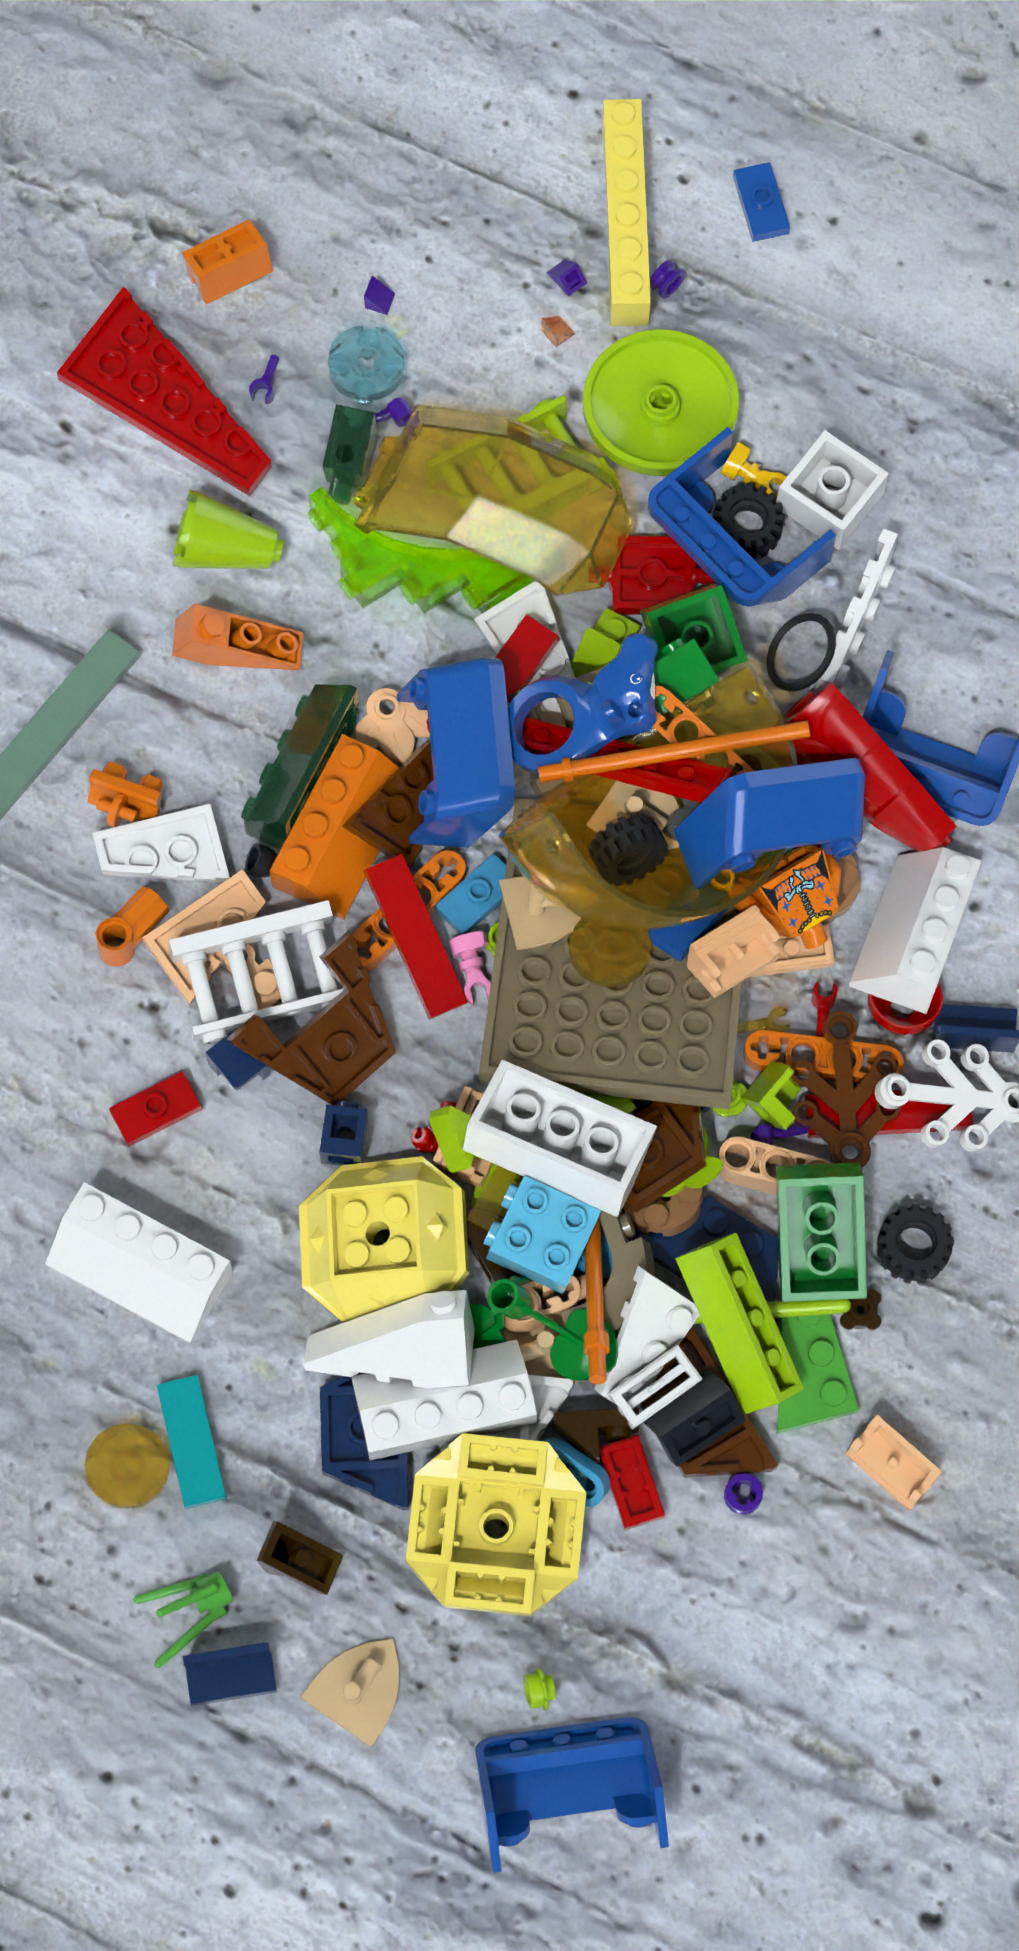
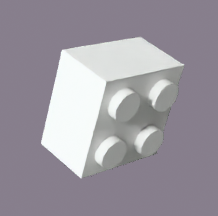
(832, 489)

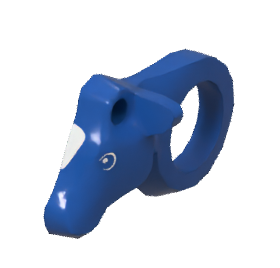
(612, 706)

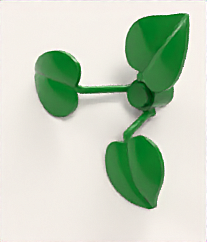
(514, 1302)

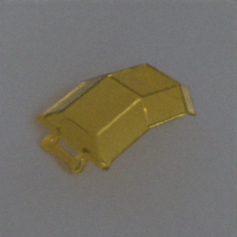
(500, 496)

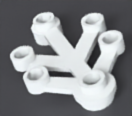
(961, 1095)

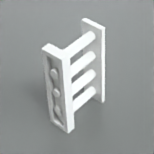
(232, 942)

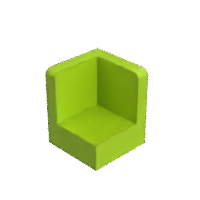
(772, 1094)

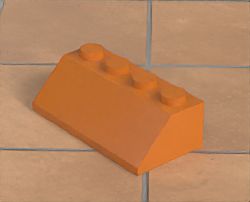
(320, 855)

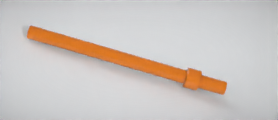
(596, 1338)

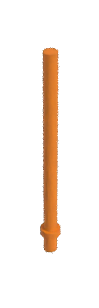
(669, 752)

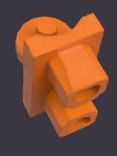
(123, 798)

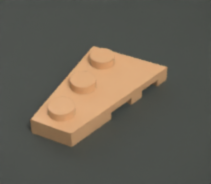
(225, 905)

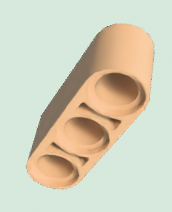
(758, 1157)

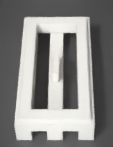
(625, 1408)

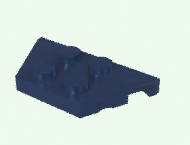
(714, 1223)
(346, 1453)

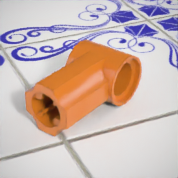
(130, 923)

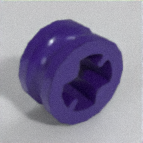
(667, 279)
(731, 1498)

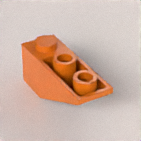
(235, 640)

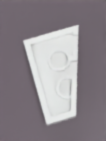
(165, 847)
(651, 1326)

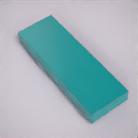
(191, 1442)

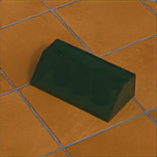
(301, 759)

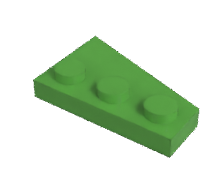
(822, 1371)

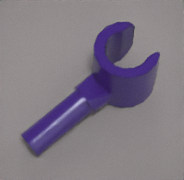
(265, 381)
(398, 410)
(767, 1133)

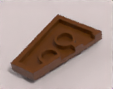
(393, 809)

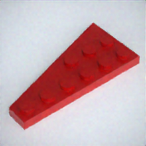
(151, 385)

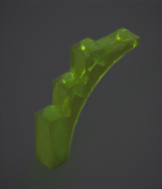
(426, 575)

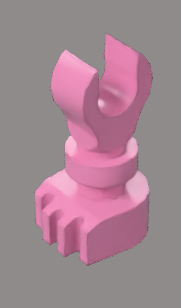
(467, 948)

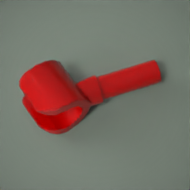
(822, 1005)

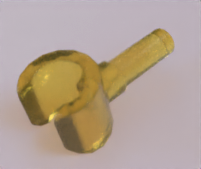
(765, 1023)

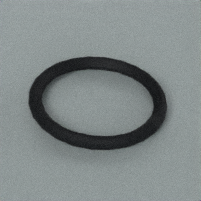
(822, 668)

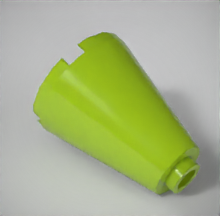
(223, 537)

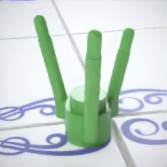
(205, 1592)

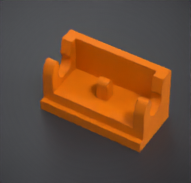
(228, 261)

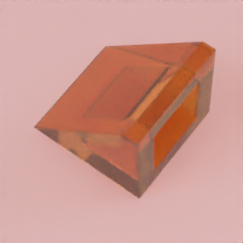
(556, 330)

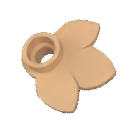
(392, 732)

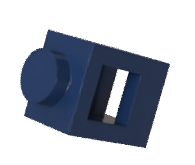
(338, 1118)

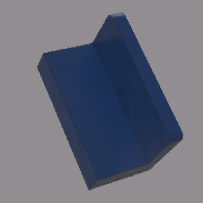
(969, 1025)
(230, 1674)

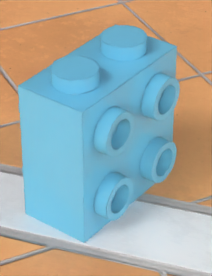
(541, 1233)

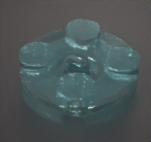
(371, 384)

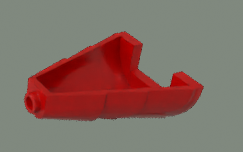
(892, 796)

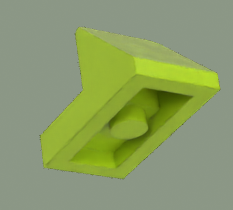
(602, 642)
(450, 1131)

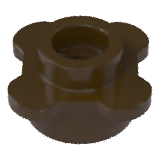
(869, 1318)

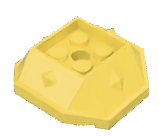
(424, 1245)
(506, 1481)

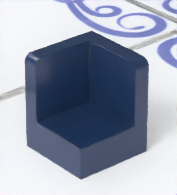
(235, 1064)

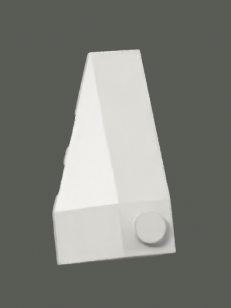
(412, 1340)

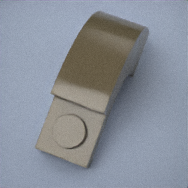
(625, 1259)

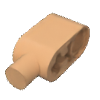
(553, 1307)

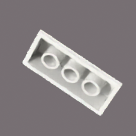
(915, 926)
(559, 1137)
(138, 1263)
(411, 1418)

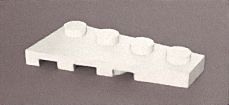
(862, 608)
(502, 620)

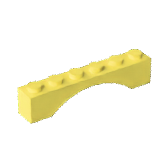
(626, 212)

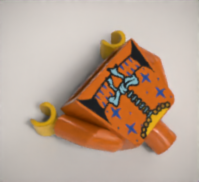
(799, 894)

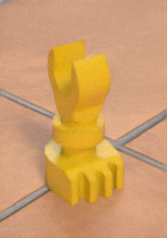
(737, 465)

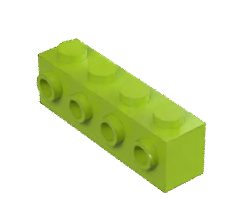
(737, 1323)

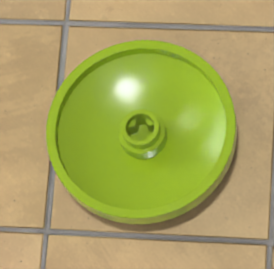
(658, 400)

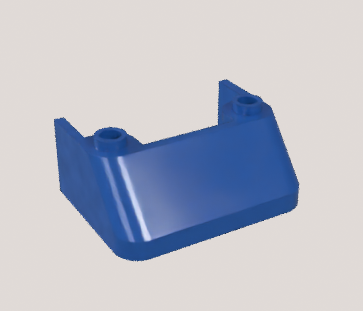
(683, 508)
(468, 750)
(959, 781)
(772, 813)
(569, 1774)

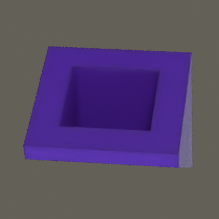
(567, 276)
(378, 296)

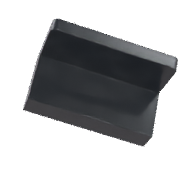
(696, 1418)

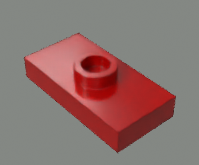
(155, 1109)
(631, 1482)

